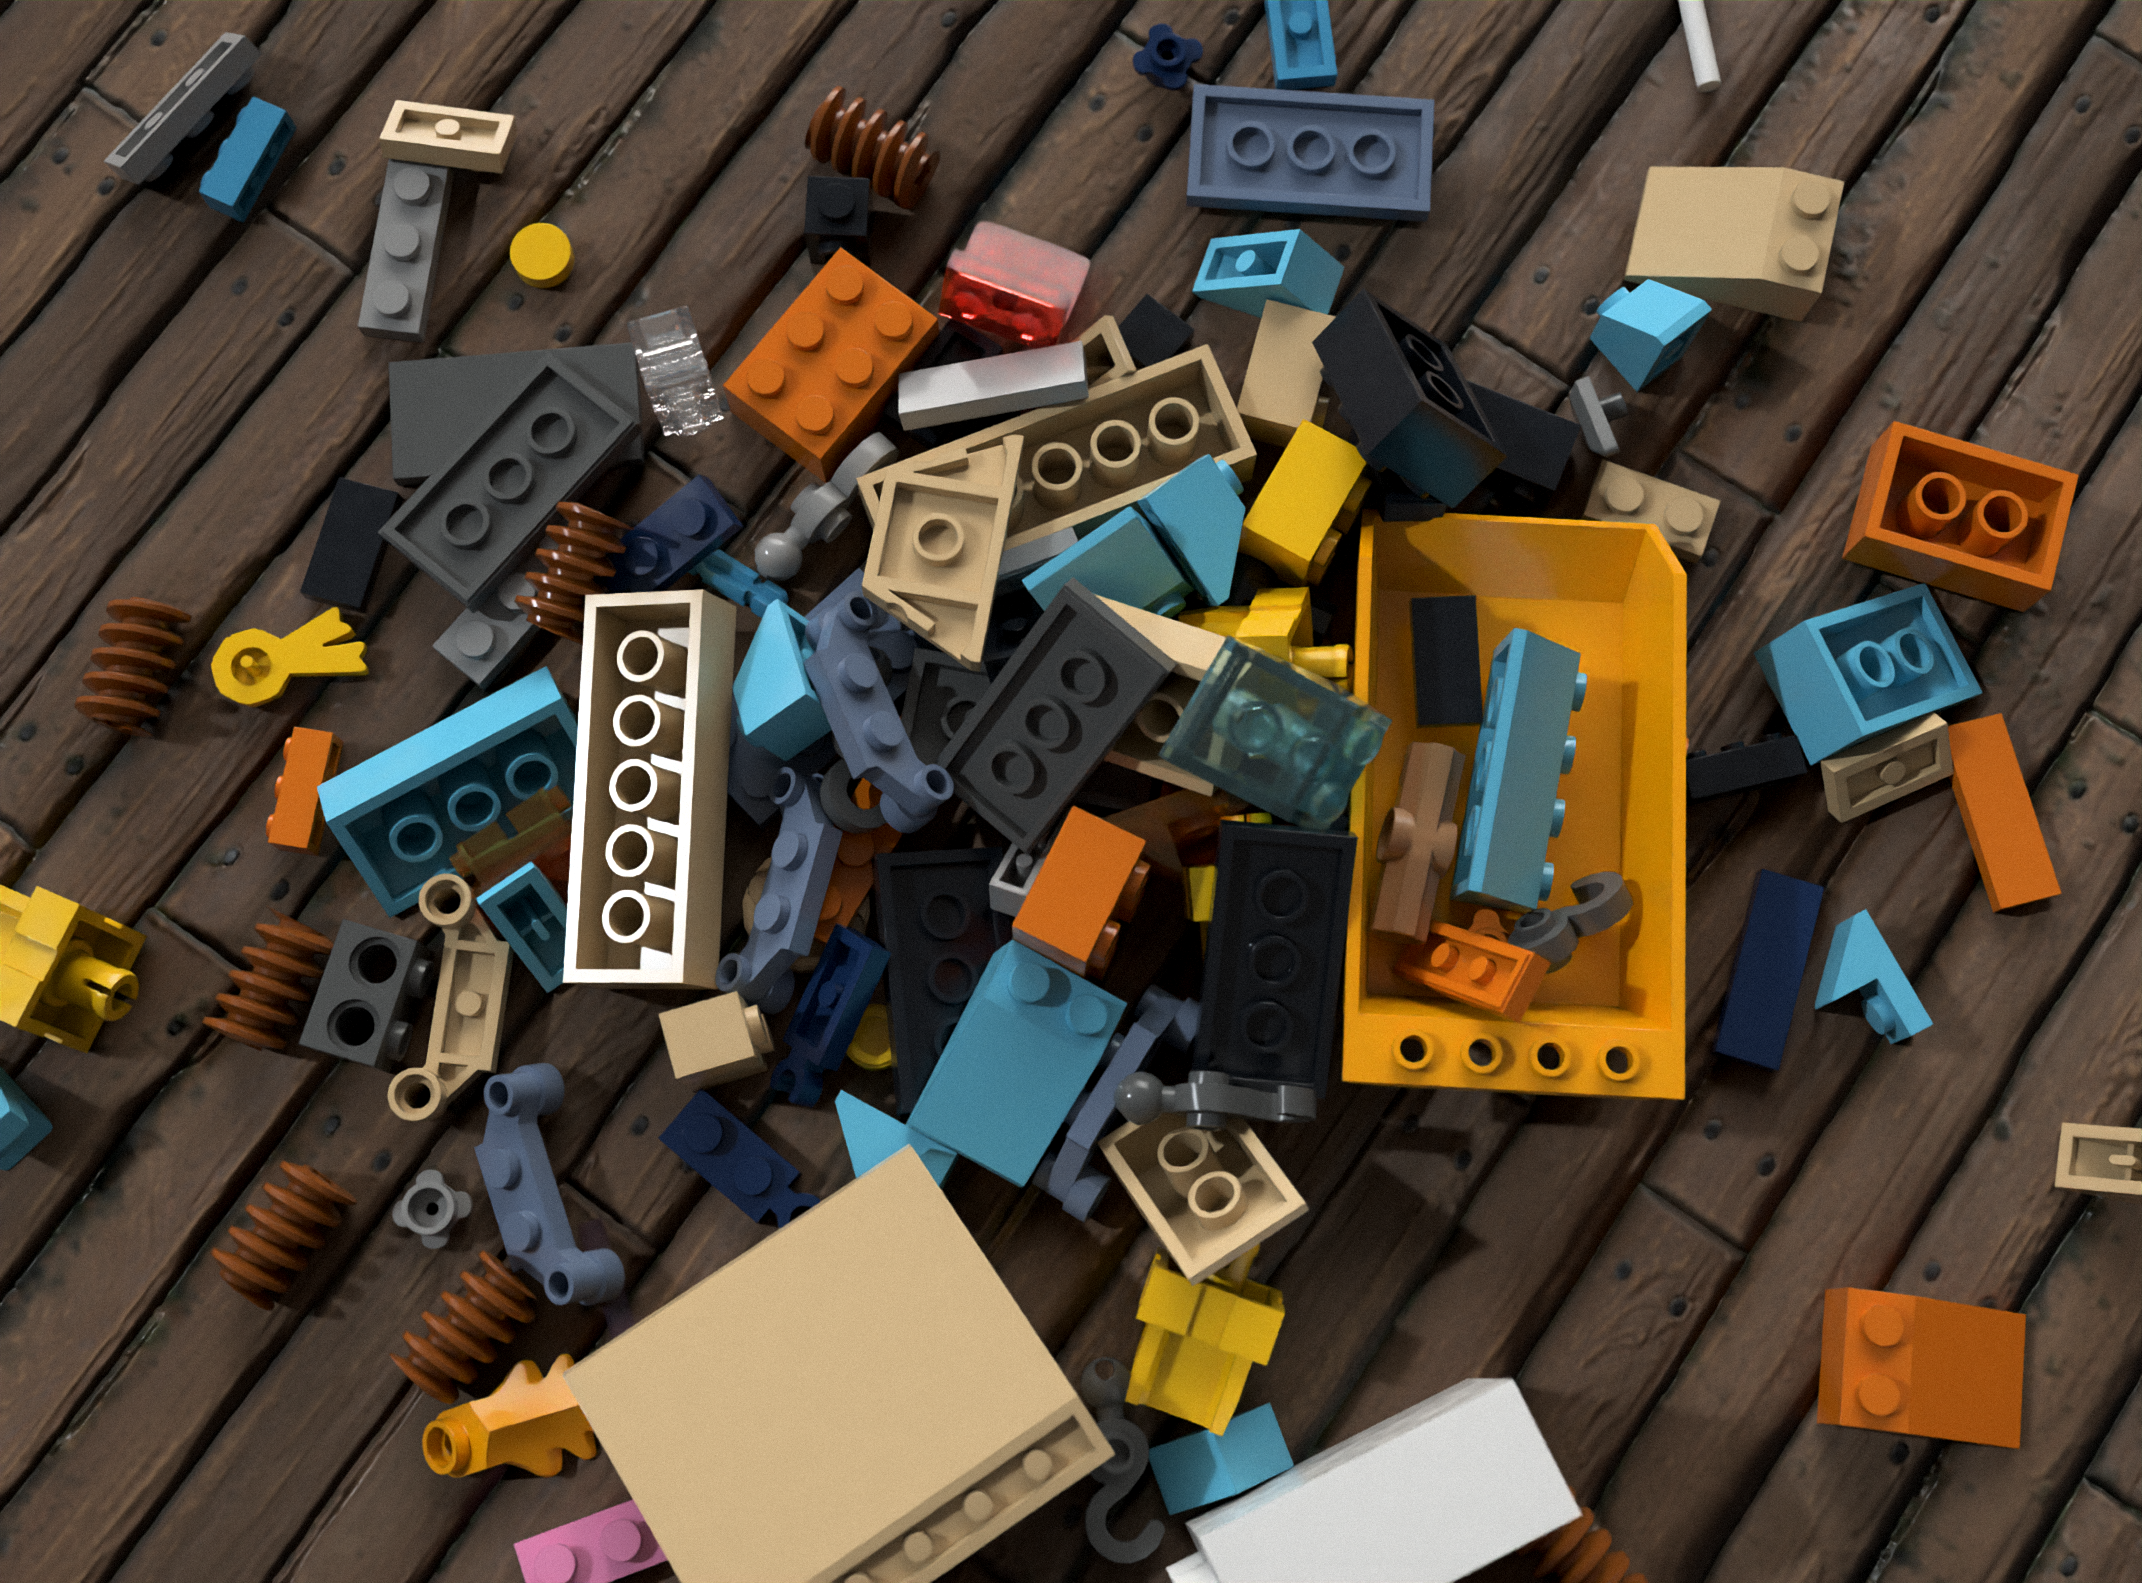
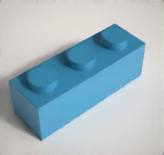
(247, 159)

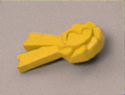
(257, 666)

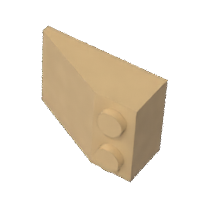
(1737, 235)
(1202, 1189)

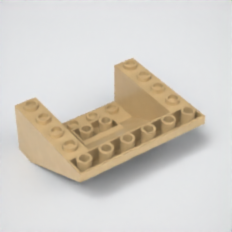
(839, 1400)

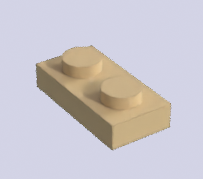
(448, 136)
(1634, 497)
(1887, 767)

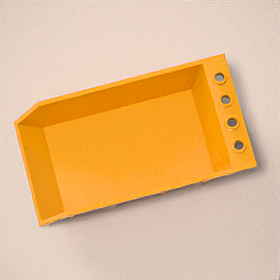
(1624, 607)

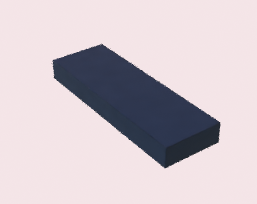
(1767, 971)

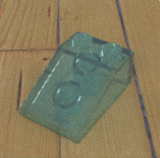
(1276, 735)

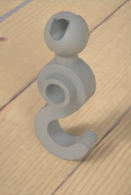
(822, 510)

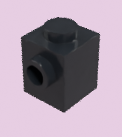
(839, 216)

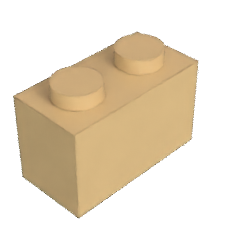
(1284, 374)
(716, 1041)

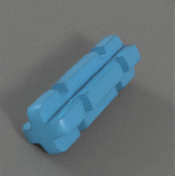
(738, 582)

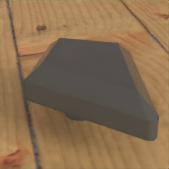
(1594, 416)

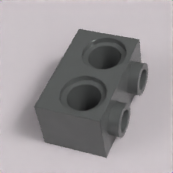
(349, 992)

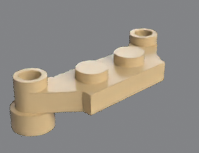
(467, 1003)

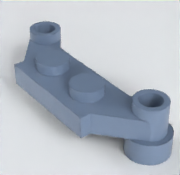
(866, 717)
(790, 897)
(1091, 1117)
(528, 1196)

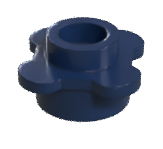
(1164, 73)

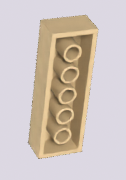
(1107, 450)
(650, 791)

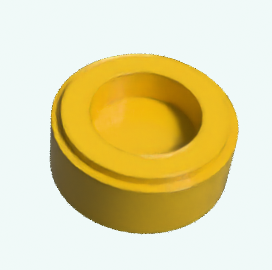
(542, 255)
(871, 1040)

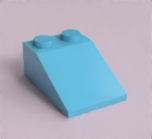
(1866, 671)
(1016, 1062)

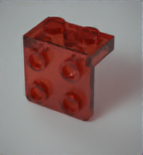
(1013, 285)

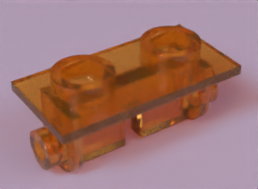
(541, 830)

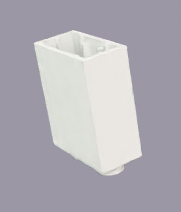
(1394, 1503)

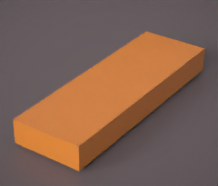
(1999, 815)
(1474, 970)

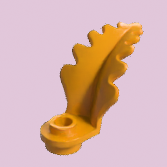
(518, 1424)

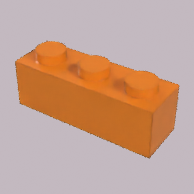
(298, 816)

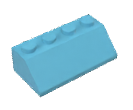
(1517, 774)
(444, 784)

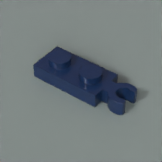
(672, 540)
(829, 1013)
(735, 1160)

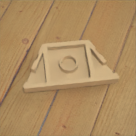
(943, 545)

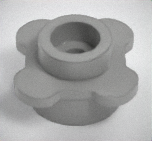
(413, 1213)

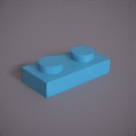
(1301, 44)

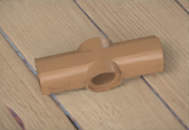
(1416, 843)

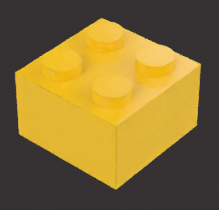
(1302, 505)

